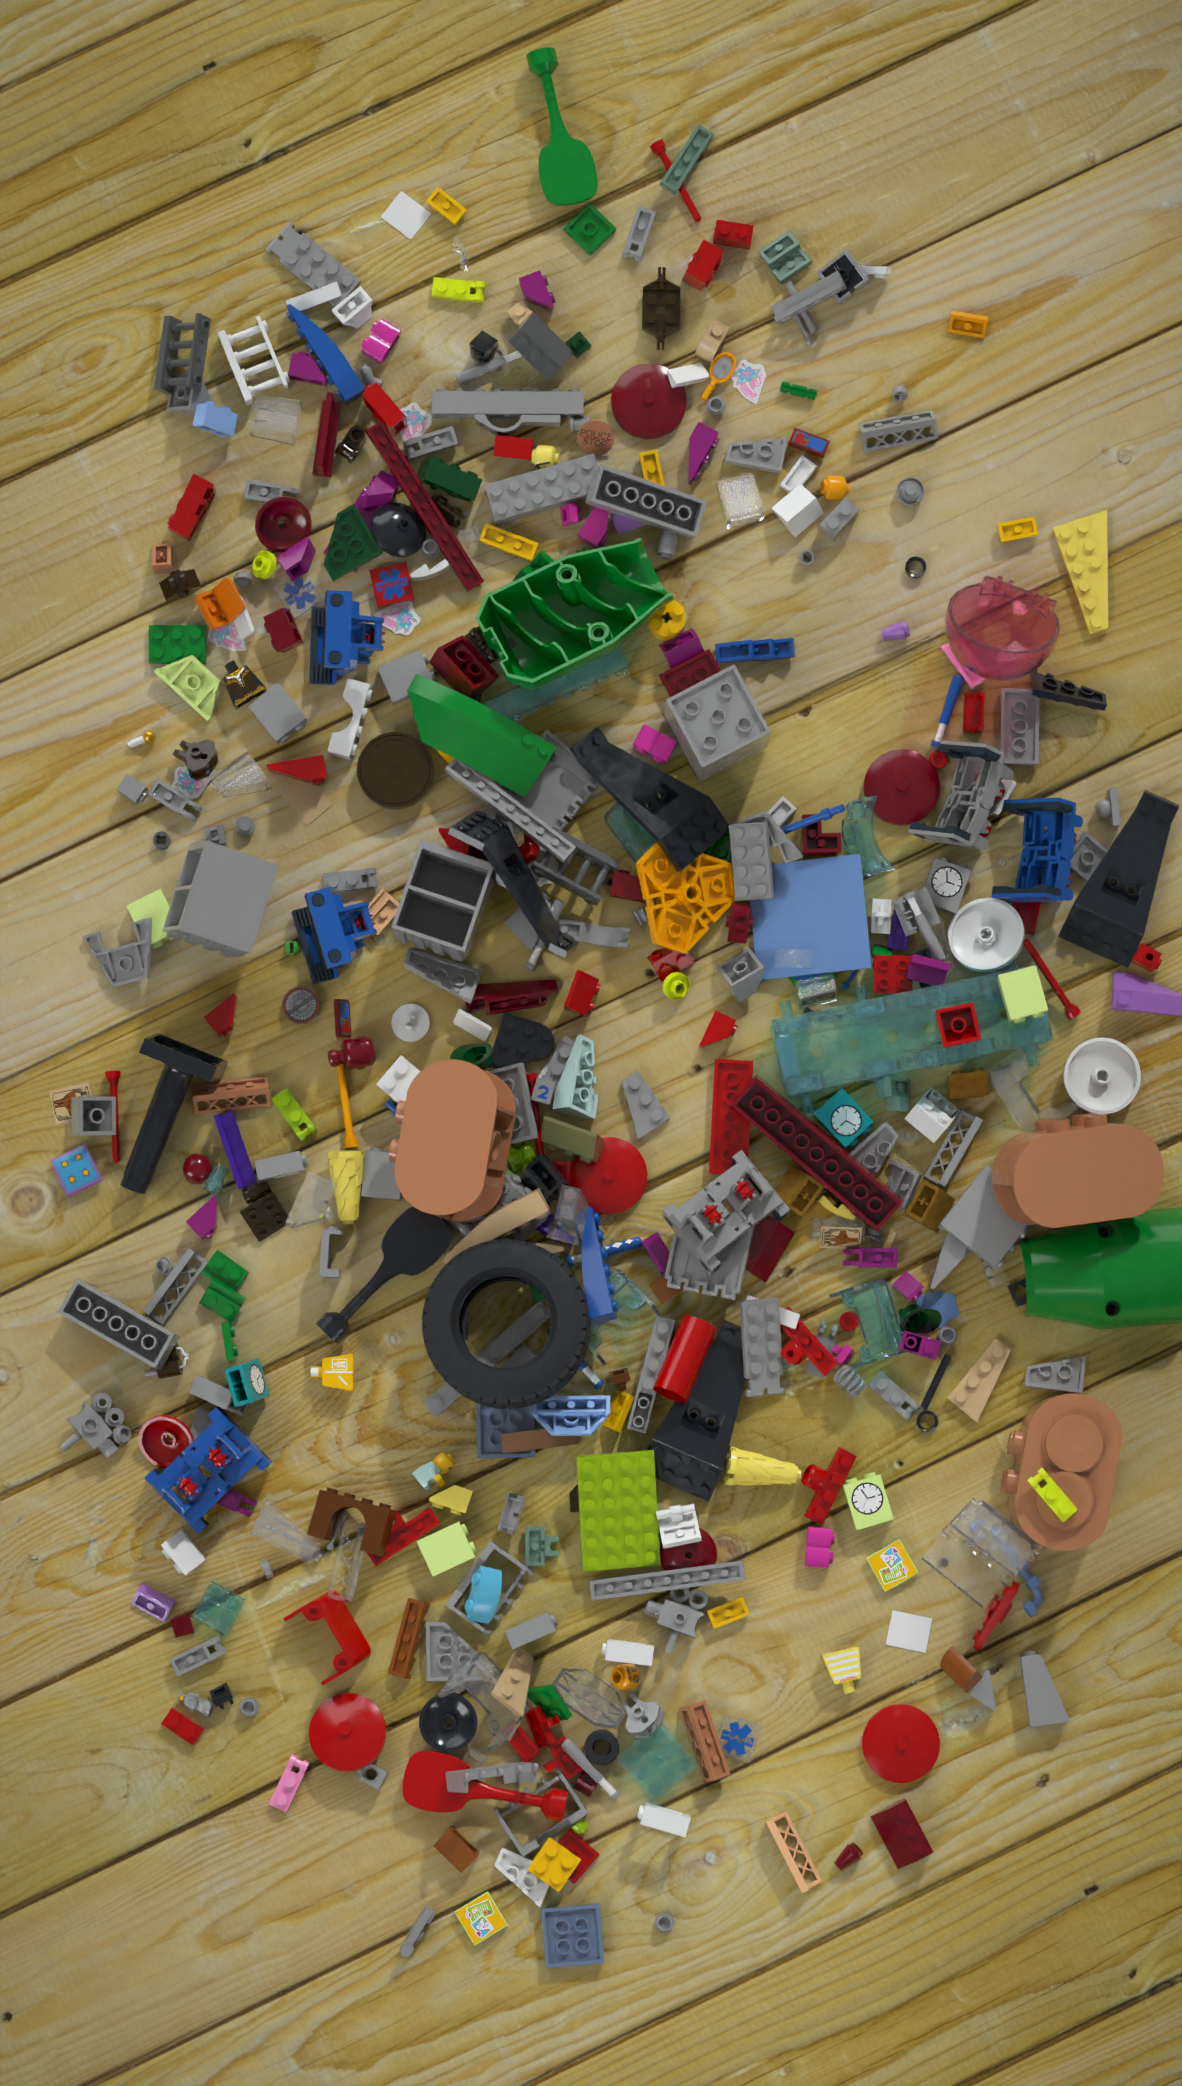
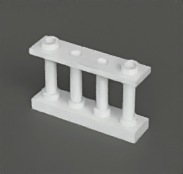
(242, 374)

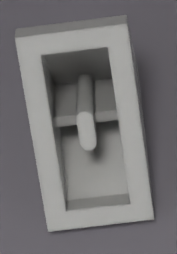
(983, 1690)

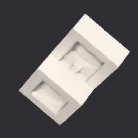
(425, 573)

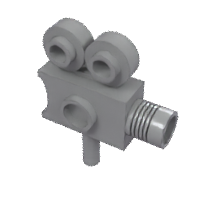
(93, 1428)
(678, 1616)

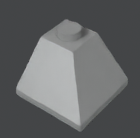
(184, 400)
(742, 974)

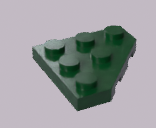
(349, 544)

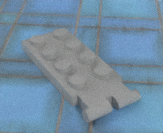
(312, 263)
(761, 1346)

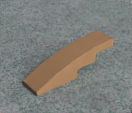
(534, 1440)

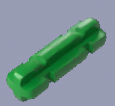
(798, 390)

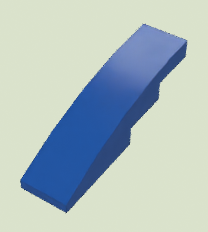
(755, 650)

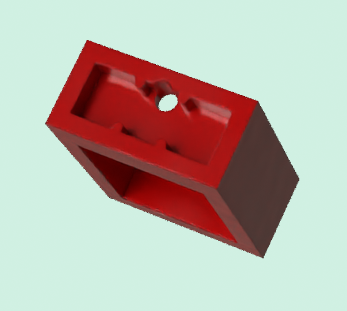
(384, 409)

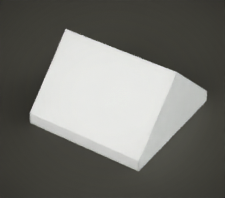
(798, 510)

